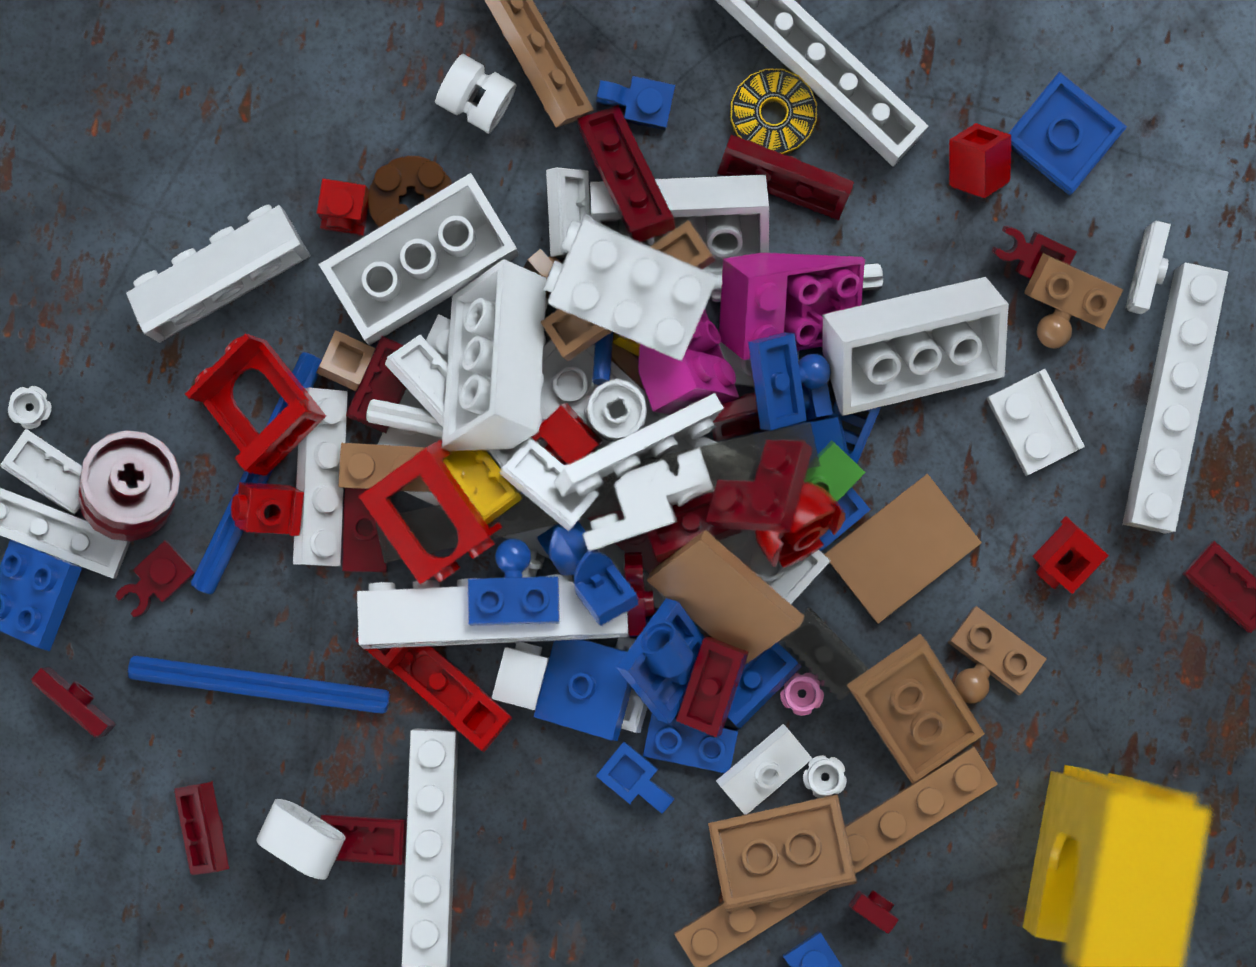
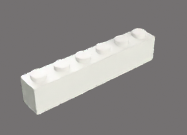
(831, 74)
(1175, 398)
(440, 618)
(430, 848)

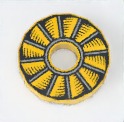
(779, 87)

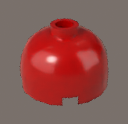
(813, 517)

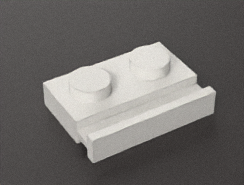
(1035, 422)

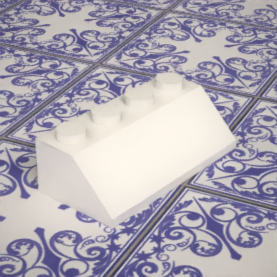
(725, 211)
(418, 259)
(216, 274)
(916, 345)
(495, 360)

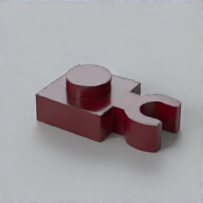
(1031, 252)
(160, 574)
(635, 578)

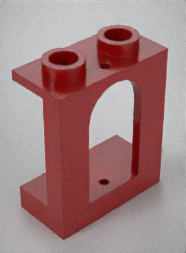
(215, 387)
(471, 527)

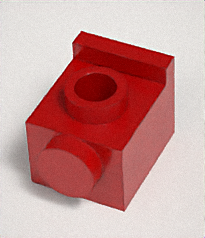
(343, 206)
(567, 435)
(284, 513)
(1082, 558)

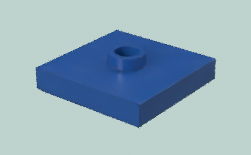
(1065, 133)
(584, 688)

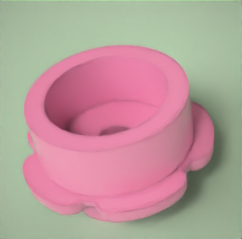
(813, 698)

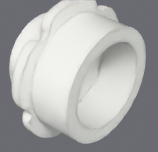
(18, 402)
(821, 765)

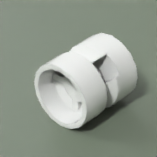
(462, 86)
(616, 410)

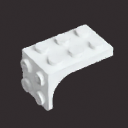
(629, 287)

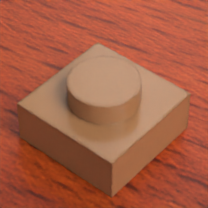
(345, 360)

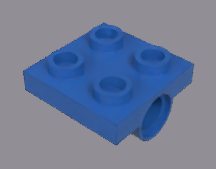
(34, 593)
(663, 660)

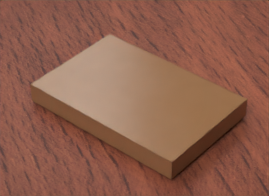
(902, 548)
(725, 596)
(916, 709)
(782, 853)

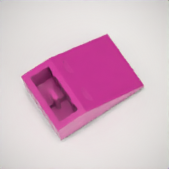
(785, 294)
(702, 372)

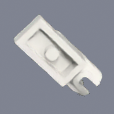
(648, 497)

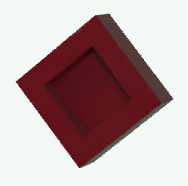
(875, 909)

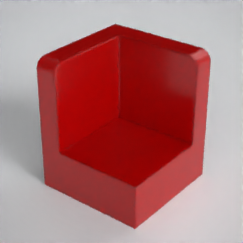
(980, 160)

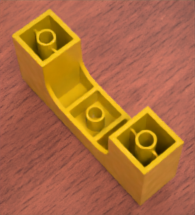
(1115, 870)

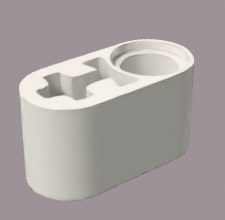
(300, 839)

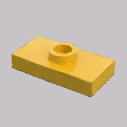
(482, 482)

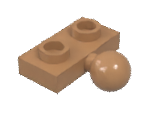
(1071, 294)
(995, 654)

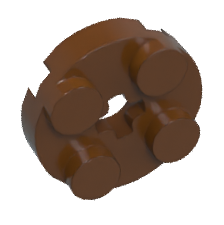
(394, 180)

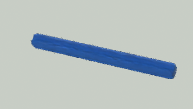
(227, 534)
(258, 684)

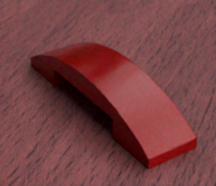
(447, 691)

